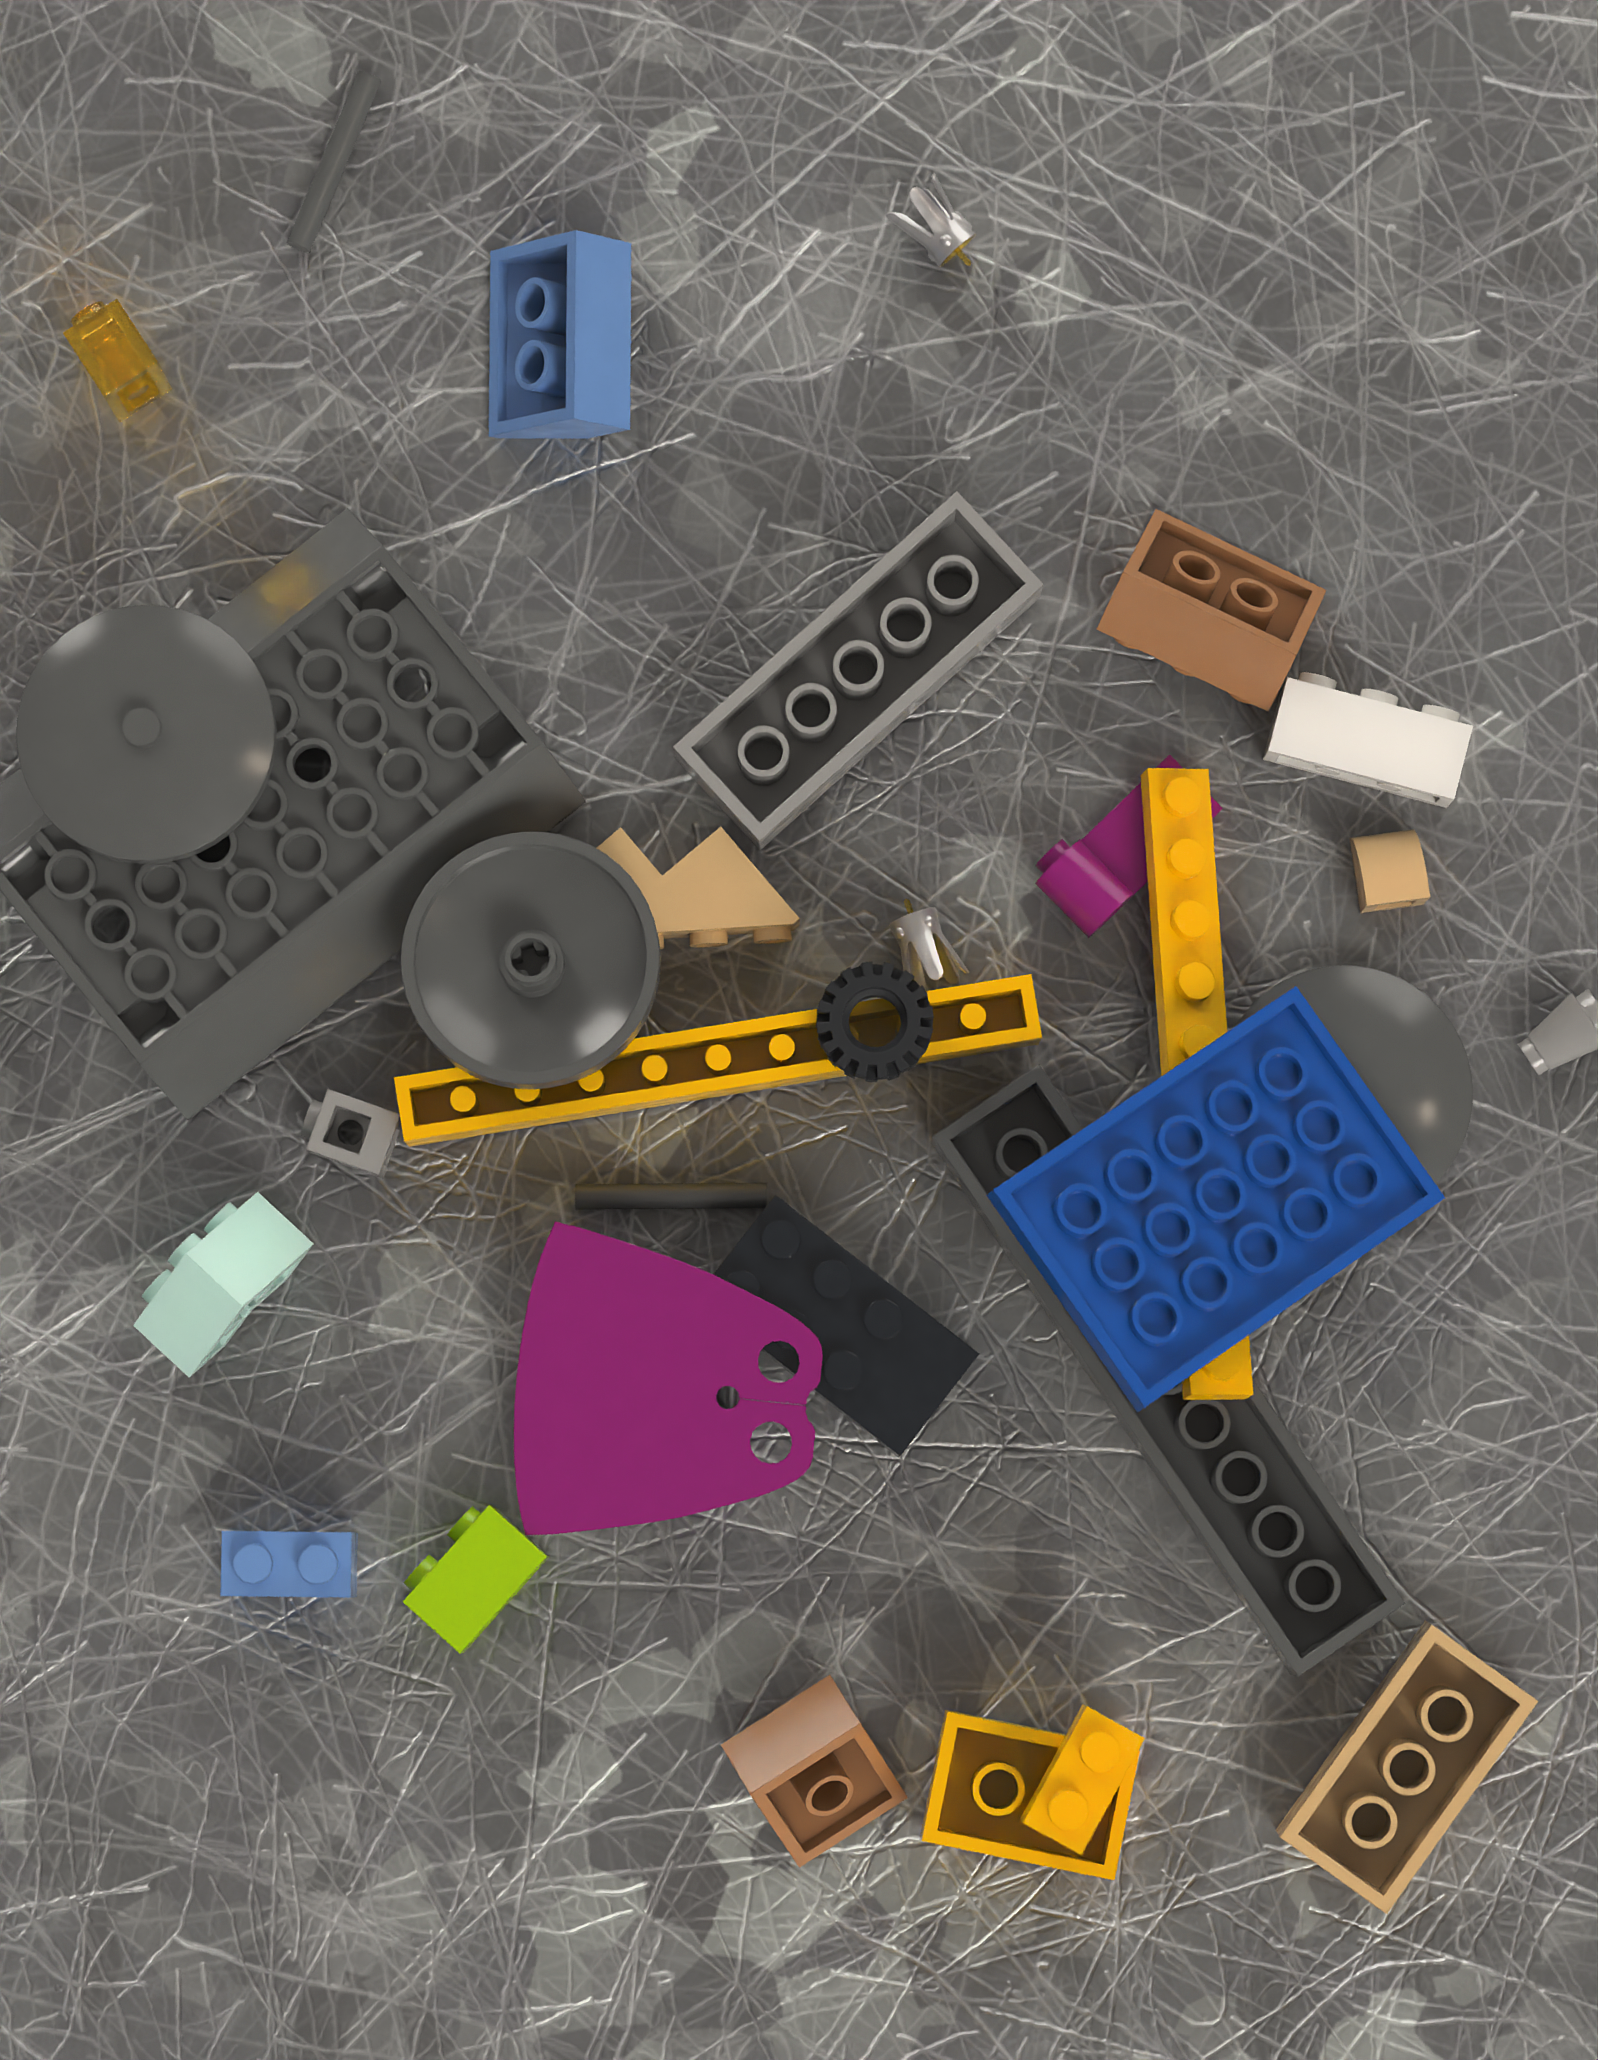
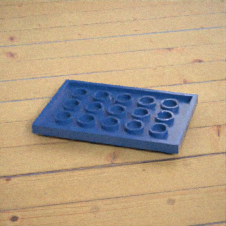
(1215, 1198)

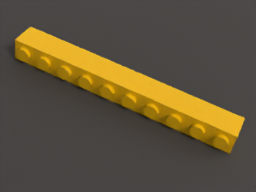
(714, 1063)

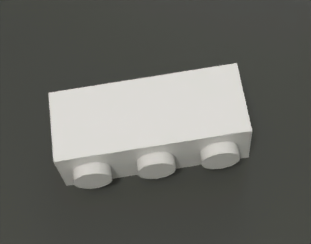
(1368, 739)

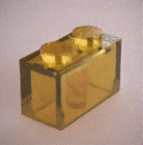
(116, 358)

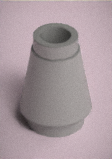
(1564, 1033)

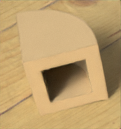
(1389, 871)

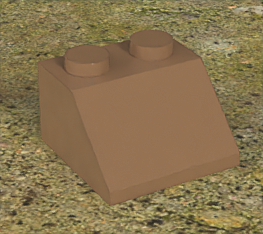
(814, 1771)

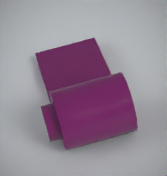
(1104, 867)

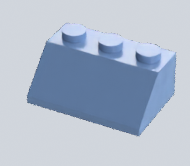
(560, 338)

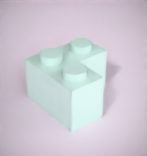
(219, 1281)

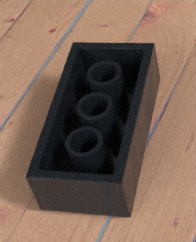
(881, 1352)

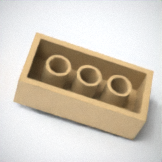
(1406, 1767)

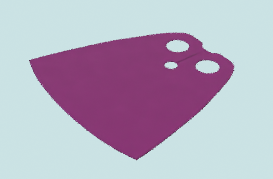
(625, 1382)

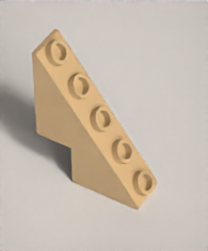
(707, 893)

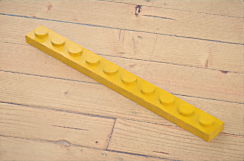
(1188, 971)

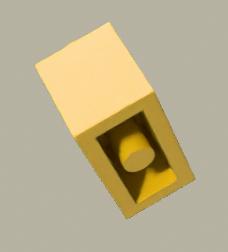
(1082, 1779)

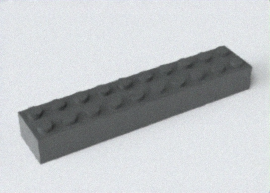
(1219, 1460)

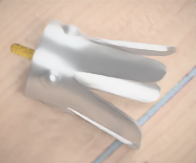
(950, 228)
(925, 944)

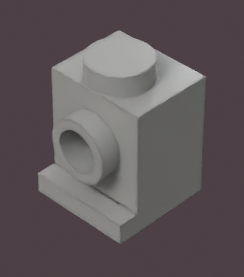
(379, 1136)

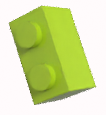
(473, 1577)

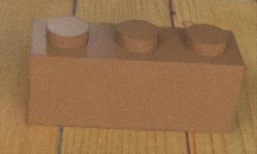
(1211, 610)

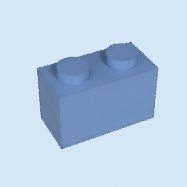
(289, 1564)

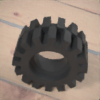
(885, 983)

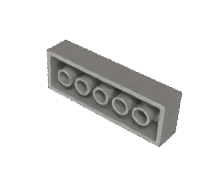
(858, 670)

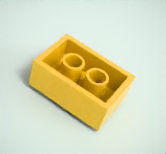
(984, 1783)

